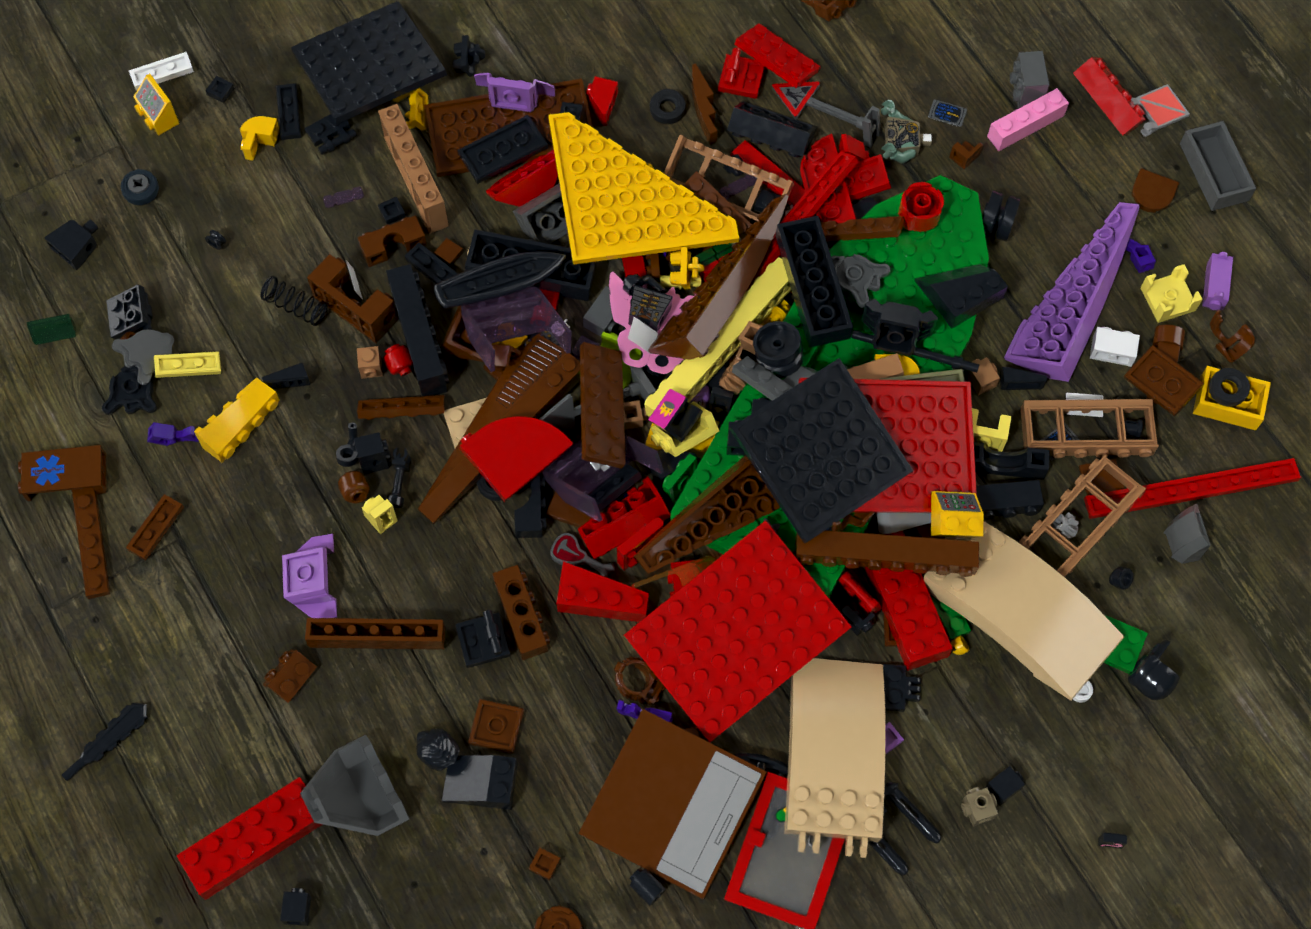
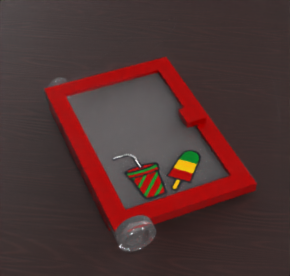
(771, 871)

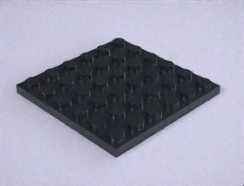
(368, 61)
(821, 450)

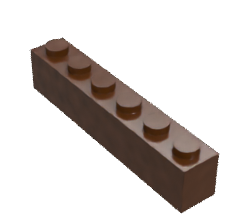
(375, 633)

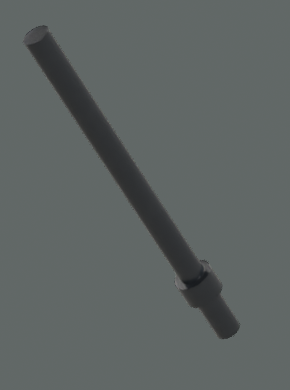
(956, 361)

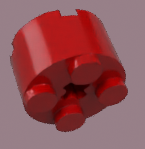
(921, 207)

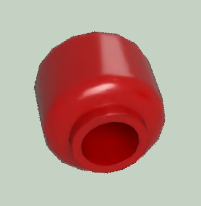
(398, 360)

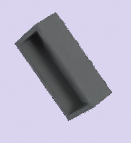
(1217, 165)

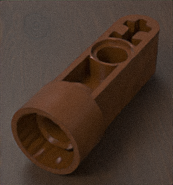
(1170, 341)

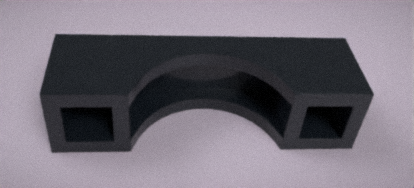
(1027, 463)
(529, 517)

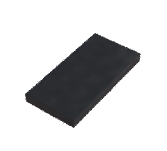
(502, 149)

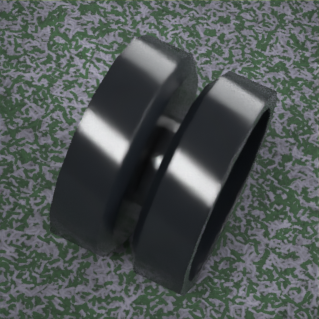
(998, 215)
(779, 348)

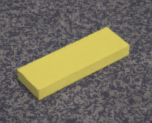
(187, 364)

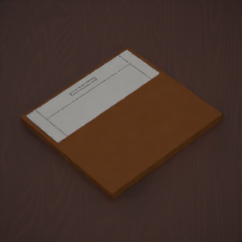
(672, 803)

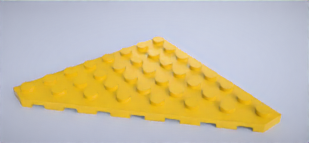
(621, 204)

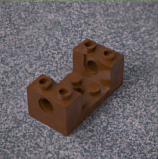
(330, 283)

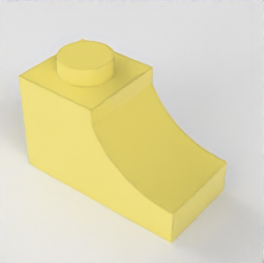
(379, 513)

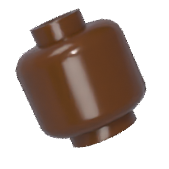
(353, 487)

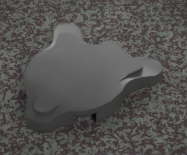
(858, 276)
(140, 351)

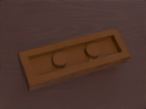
(154, 527)

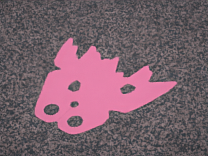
(620, 311)

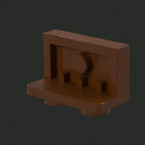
(289, 674)

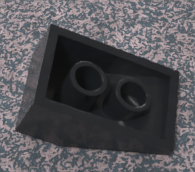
(481, 781)

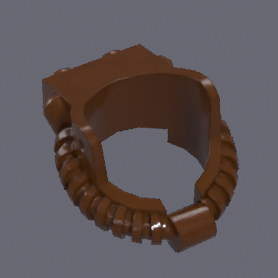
(652, 687)

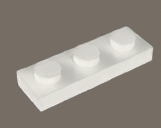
(163, 69)

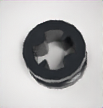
(215, 239)

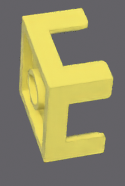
(1170, 295)
(992, 438)

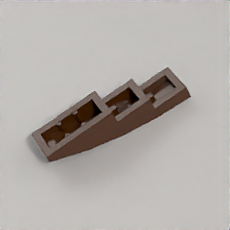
(703, 104)

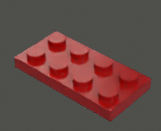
(777, 55)

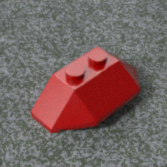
(526, 181)

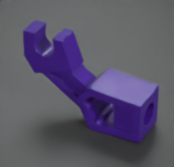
(1142, 263)
(168, 434)
(634, 711)

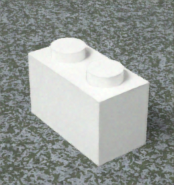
(1114, 346)

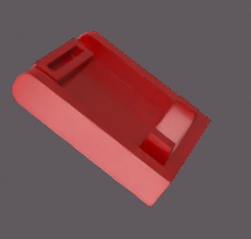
(631, 546)

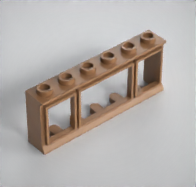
(733, 162)
(413, 169)
(1097, 448)
(1069, 496)

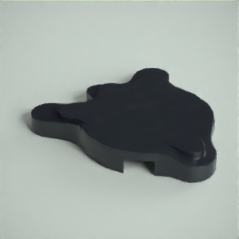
(129, 393)

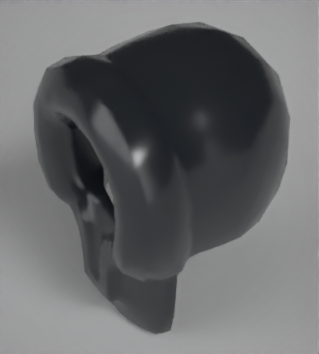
(1152, 676)

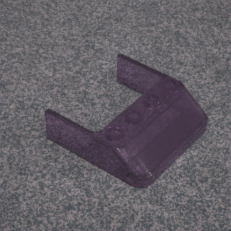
(512, 317)
(576, 478)

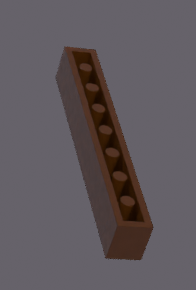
(890, 552)

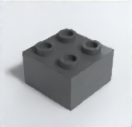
(1029, 77)

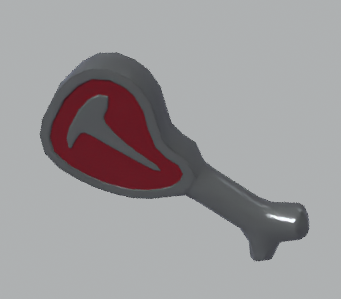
(568, 550)

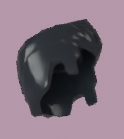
(437, 748)

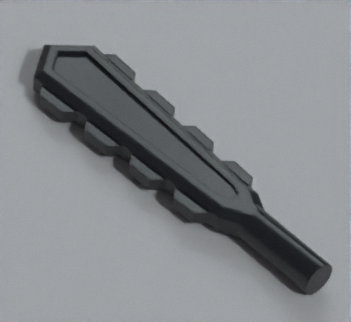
(118, 729)

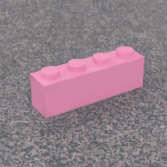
(1027, 119)

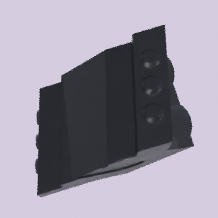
(897, 326)

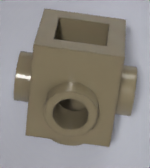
(979, 806)

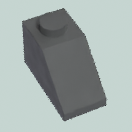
(599, 316)

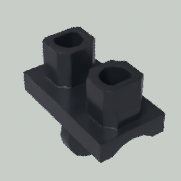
(470, 55)

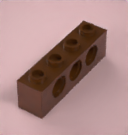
(527, 644)

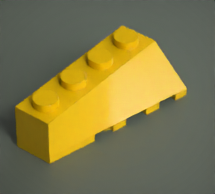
(237, 420)

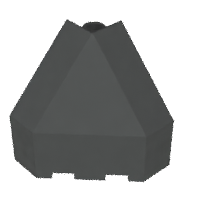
(354, 791)

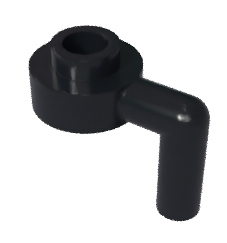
(635, 279)
(346, 454)

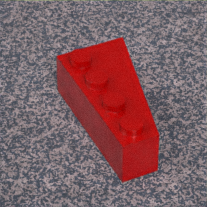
(1110, 95)
(624, 519)
(599, 596)

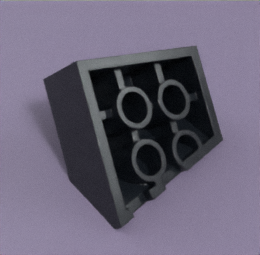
(963, 291)

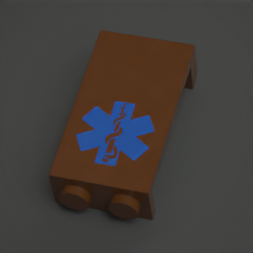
(62, 470)

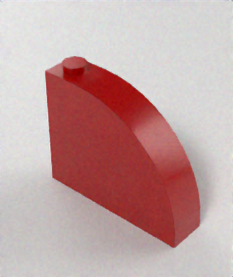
(514, 451)

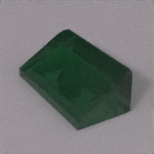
(52, 329)

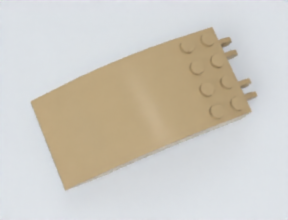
(1030, 612)
(836, 753)

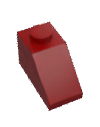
(602, 97)
(853, 146)

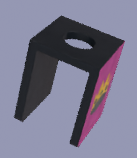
(675, 415)

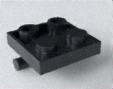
(129, 312)
(483, 639)

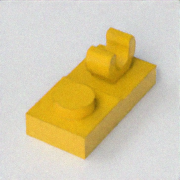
(417, 114)

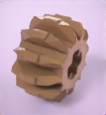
(730, 381)

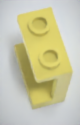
(702, 429)

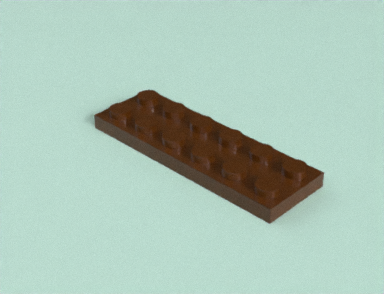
(602, 405)

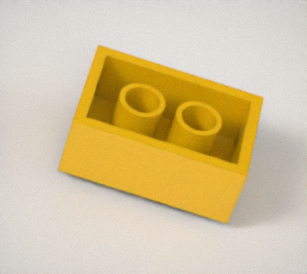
(1247, 414)

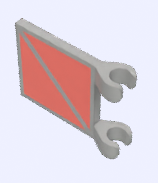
(1160, 108)

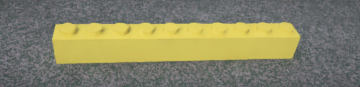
(754, 306)

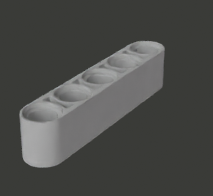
(896, 522)

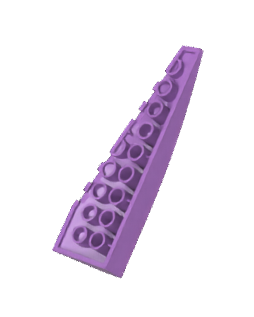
(1062, 323)

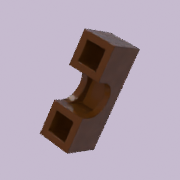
(374, 243)

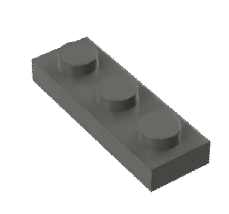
(760, 378)

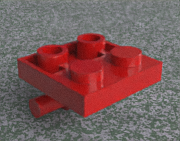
(741, 75)

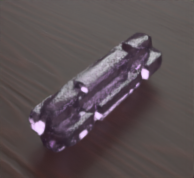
(737, 186)
(343, 197)

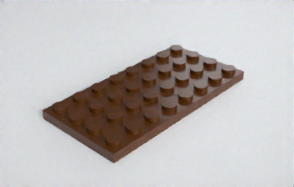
(465, 120)

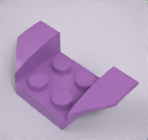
(513, 94)
(307, 578)

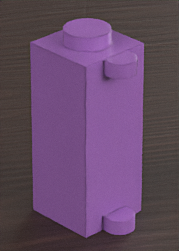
(1217, 281)

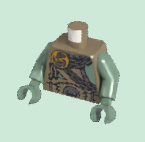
(901, 135)

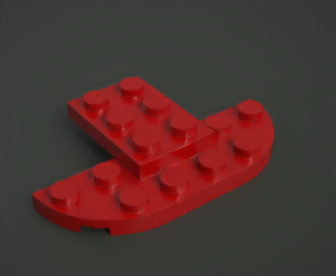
(863, 180)

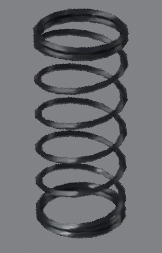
(322, 303)

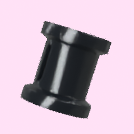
(1133, 428)

